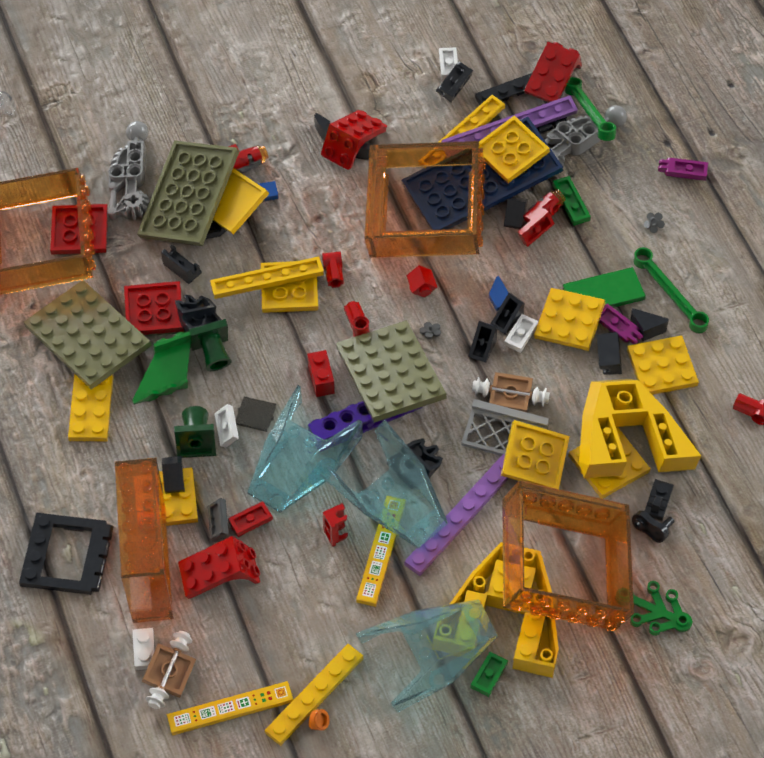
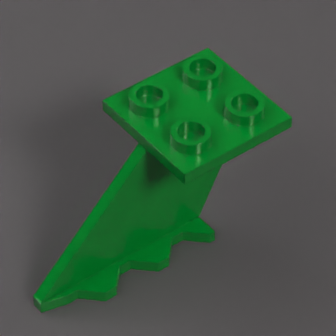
(167, 369)

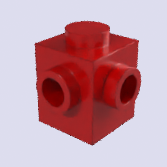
(421, 281)

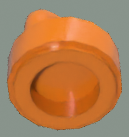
(318, 720)

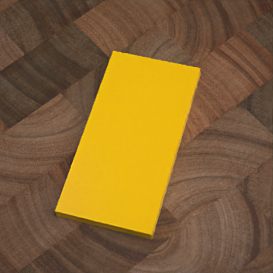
(238, 201)

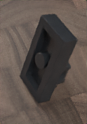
(659, 499)

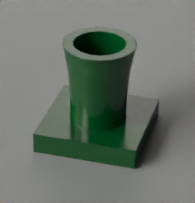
(210, 339)
(196, 436)

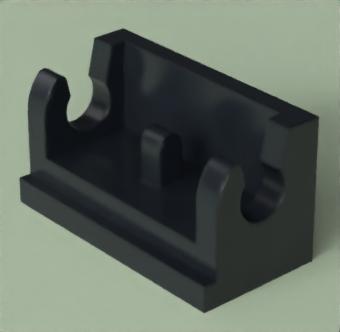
(454, 81)
(180, 265)
(609, 353)

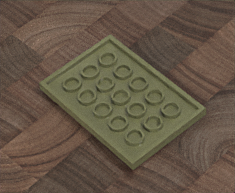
(188, 193)
(87, 334)
(391, 371)

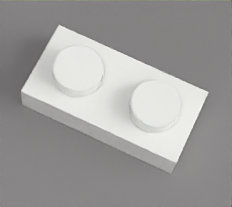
(448, 60)
(521, 333)
(226, 426)
(143, 647)

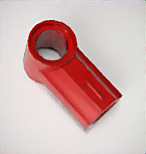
(333, 265)
(356, 318)
(750, 407)

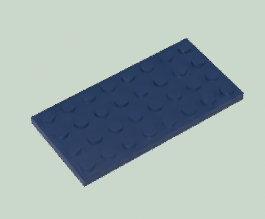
(444, 190)

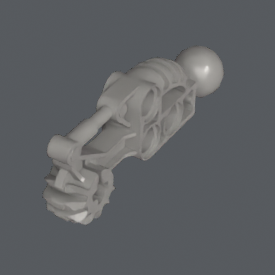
(581, 133)
(128, 172)

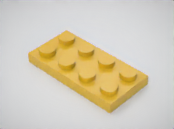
(90, 411)

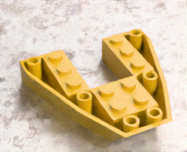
(629, 404)
(537, 640)

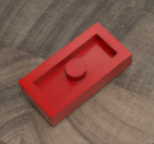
(250, 519)

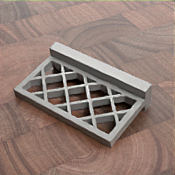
(501, 414)

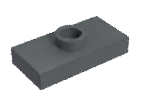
(218, 520)

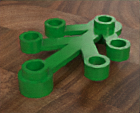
(659, 611)

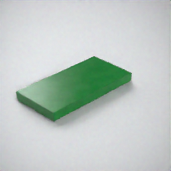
(615, 287)

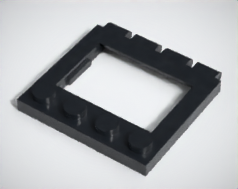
(508, 89)
(94, 561)

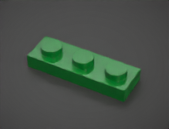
(573, 205)

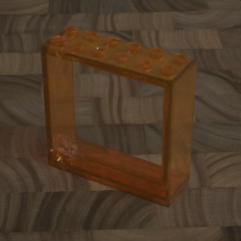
(43, 189)
(423, 242)
(576, 514)
(143, 540)

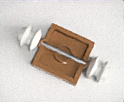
(511, 391)
(168, 670)

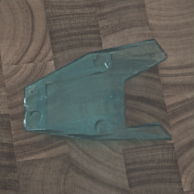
(296, 458)
(399, 498)
(443, 643)

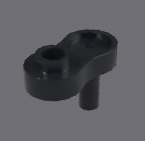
(654, 529)

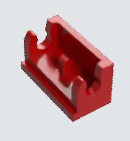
(333, 522)

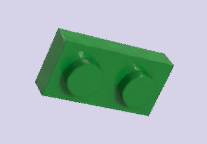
(489, 674)

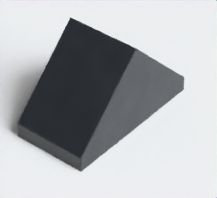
(514, 213)
(508, 313)
(649, 324)
(483, 341)
(173, 474)

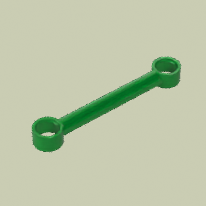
(606, 130)
(671, 290)

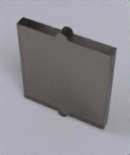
(255, 414)

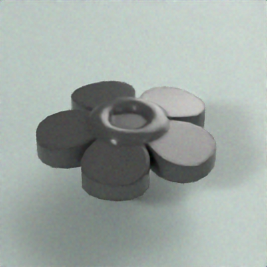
(654, 222)
(430, 330)

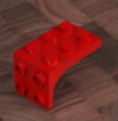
(553, 72)
(348, 136)
(218, 564)

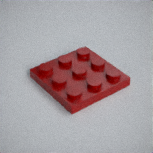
(65, 229)
(153, 307)

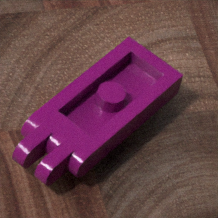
(684, 168)
(618, 323)

